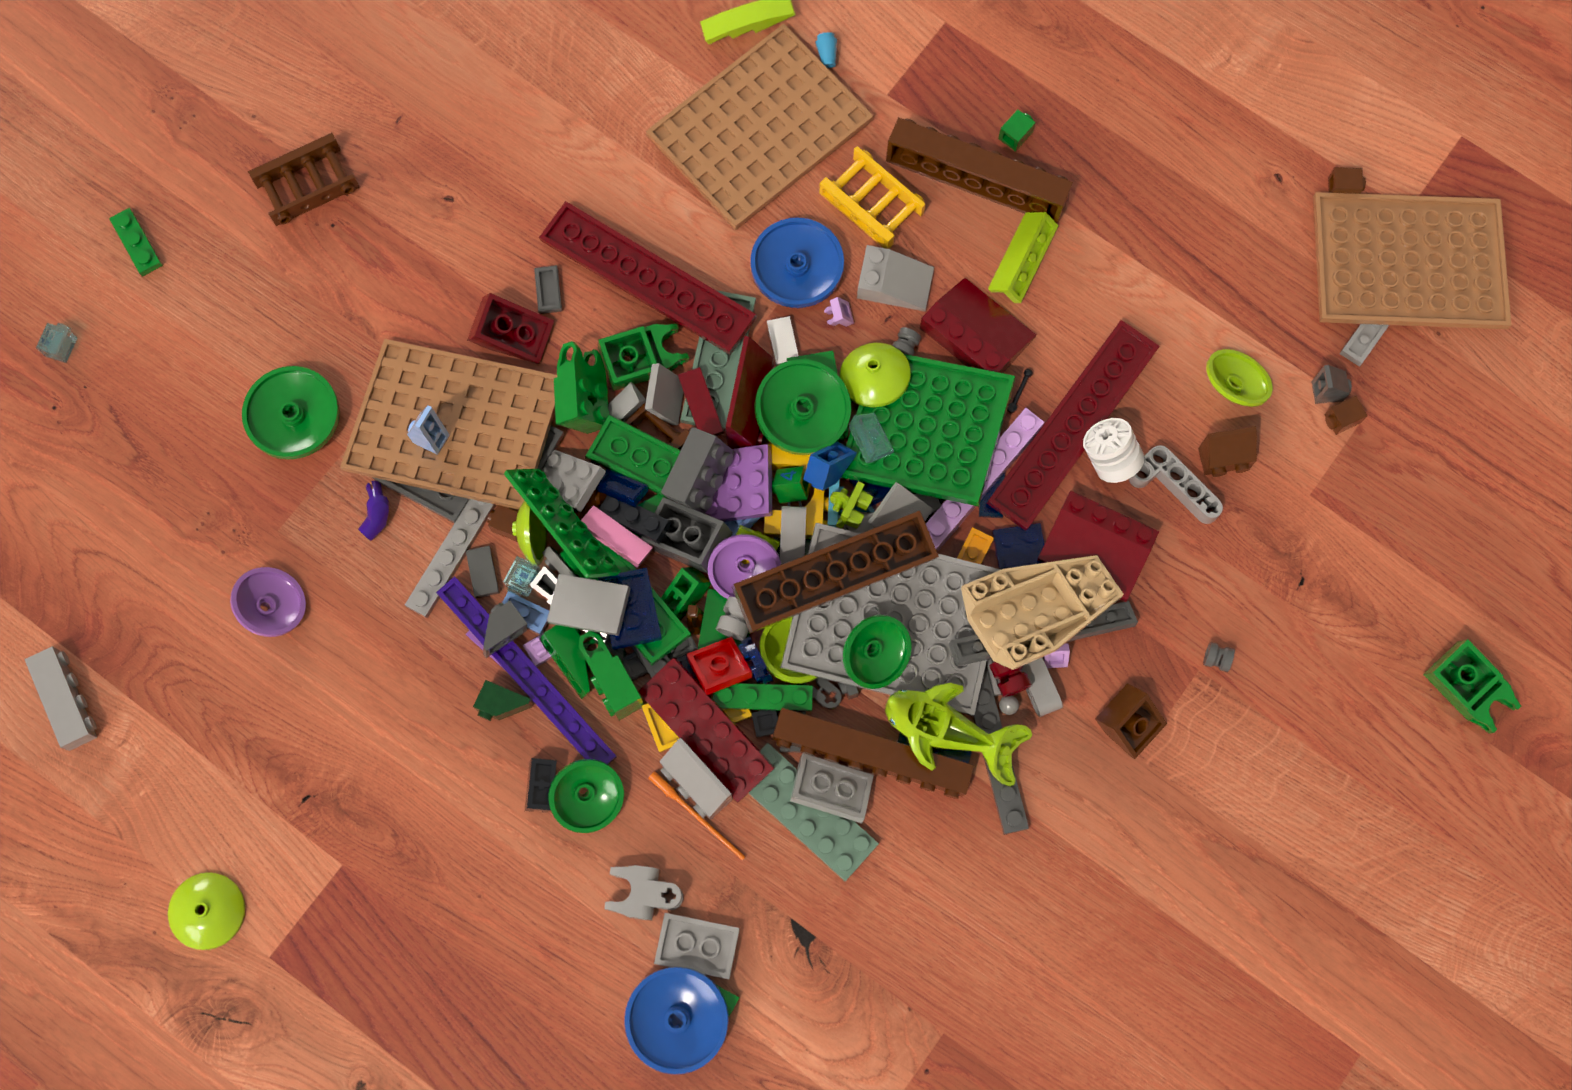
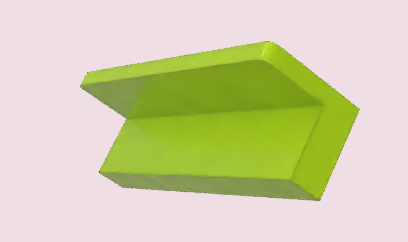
(1023, 255)

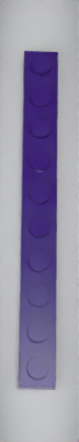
(527, 676)

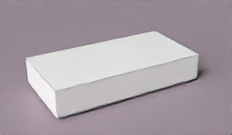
(782, 339)

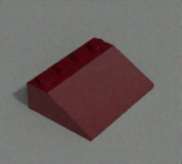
(976, 328)
(741, 422)
(1092, 530)

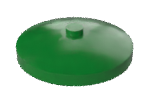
(802, 406)
(290, 412)

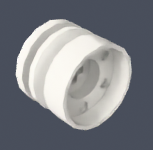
(1113, 450)

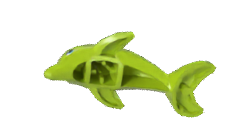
(933, 723)

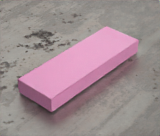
(616, 537)

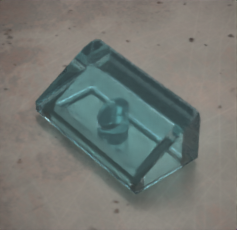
(870, 437)

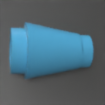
(827, 48)

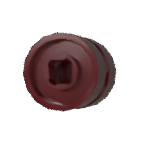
(1010, 680)

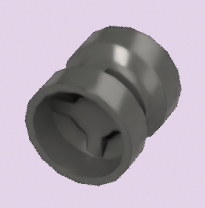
(907, 341)
(1219, 657)

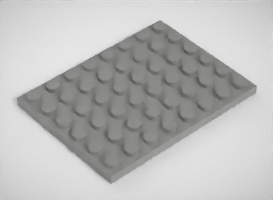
(922, 599)

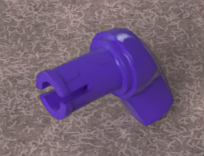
(377, 511)

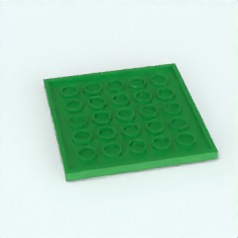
(939, 431)

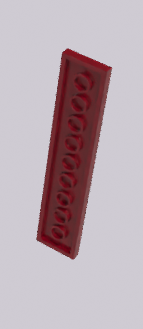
(648, 278)
(1061, 437)

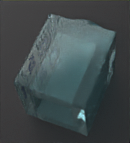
(57, 342)
(521, 576)

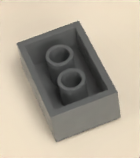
(698, 471)
(690, 536)

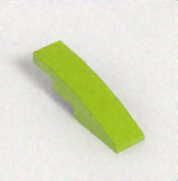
(747, 17)

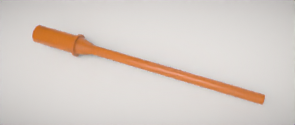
(670, 792)

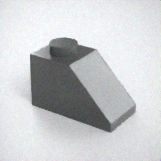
(1331, 385)
(503, 627)

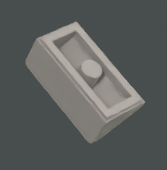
(626, 402)

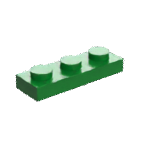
(135, 242)

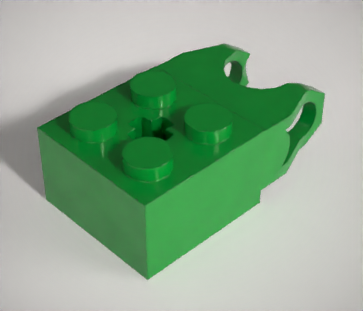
(645, 348)
(580, 390)
(610, 678)
(1478, 690)

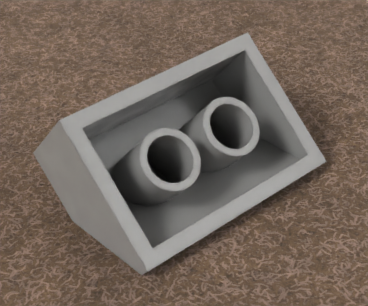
(695, 780)

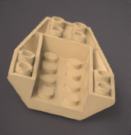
(1037, 607)

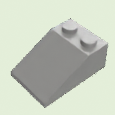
(894, 279)

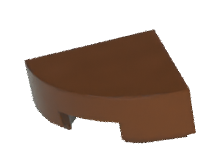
(694, 619)

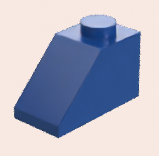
(828, 465)

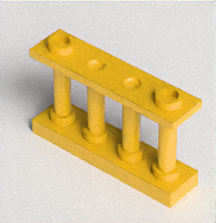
(867, 219)

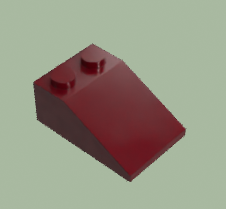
(510, 329)

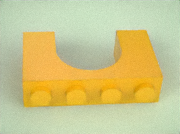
(814, 508)

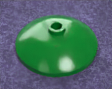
(886, 656)
(589, 810)

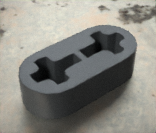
(820, 698)

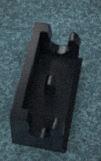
(540, 777)

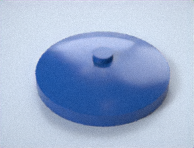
(797, 262)
(676, 1020)

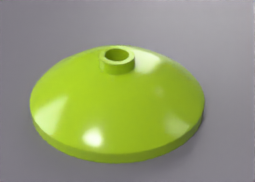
(1239, 378)
(875, 385)
(530, 534)
(772, 651)
(222, 913)

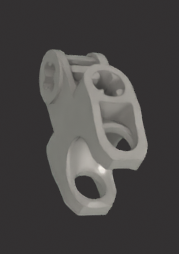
(645, 893)

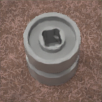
(733, 622)

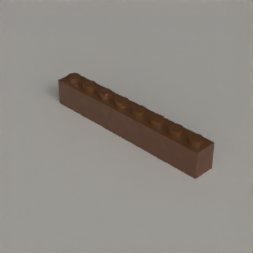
(870, 752)

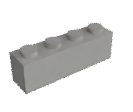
(61, 698)

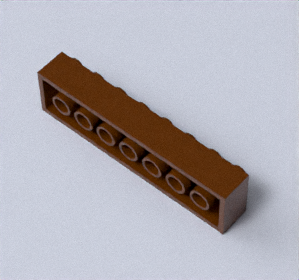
(976, 170)
(834, 571)

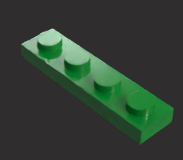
(765, 697)

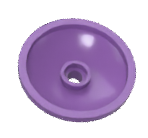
(726, 565)
(273, 590)

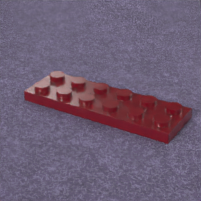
(706, 729)

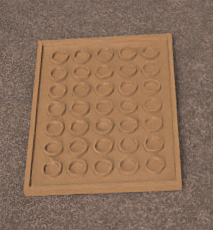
(1411, 260)

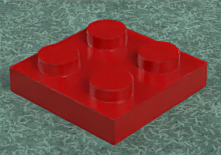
(719, 665)

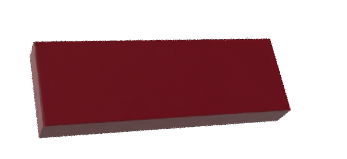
(700, 402)

